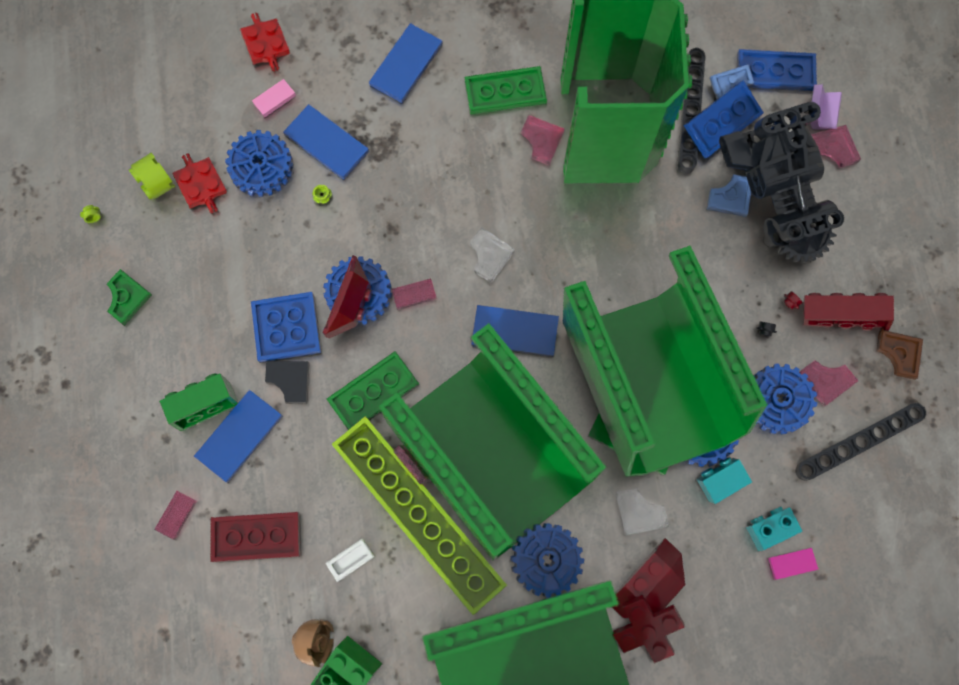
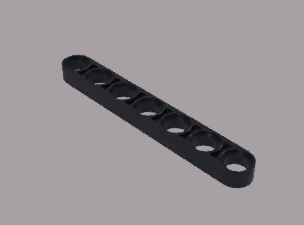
(695, 101)
(868, 434)

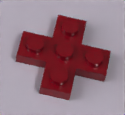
(648, 628)

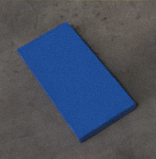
(405, 63)
(780, 69)
(725, 115)
(326, 141)
(520, 330)
(238, 436)

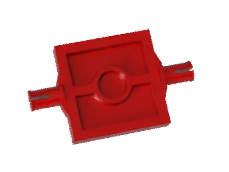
(265, 41)
(199, 183)

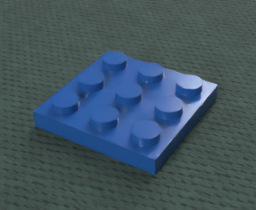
(285, 327)

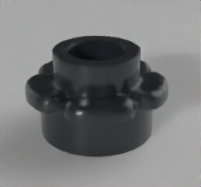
(766, 328)

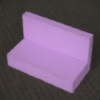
(829, 105)

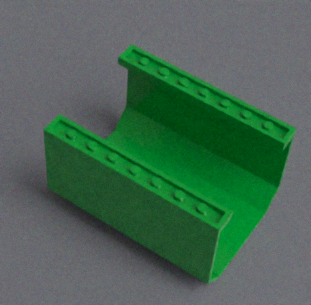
(624, 42)
(664, 371)
(495, 445)
(534, 644)

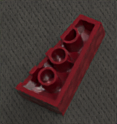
(849, 310)

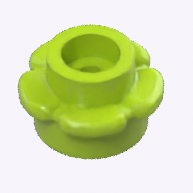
(321, 189)
(90, 214)

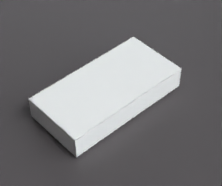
(350, 560)

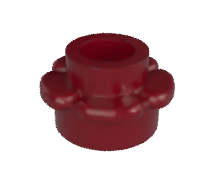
(792, 300)

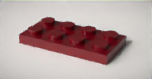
(255, 537)

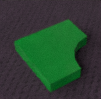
(126, 297)

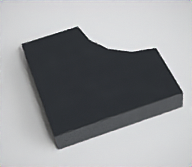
(290, 378)

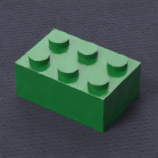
(199, 402)

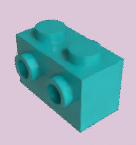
(723, 480)
(773, 529)

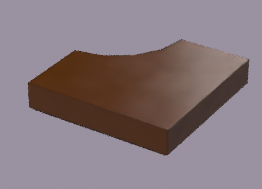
(902, 351)

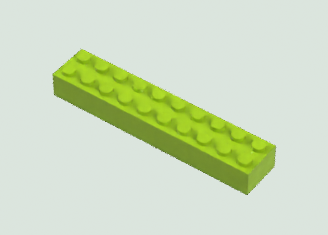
(419, 516)

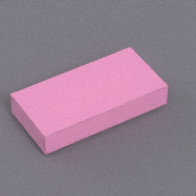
(274, 98)

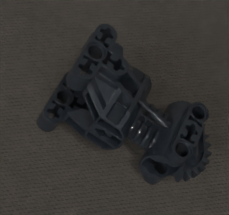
(784, 172)

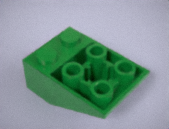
(348, 666)

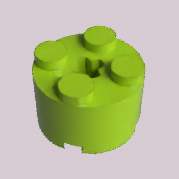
(152, 175)

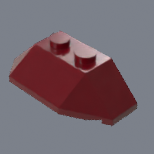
(350, 301)
(657, 579)

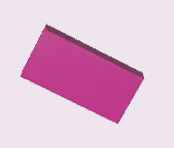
(793, 563)

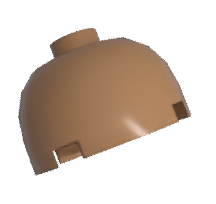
(313, 642)

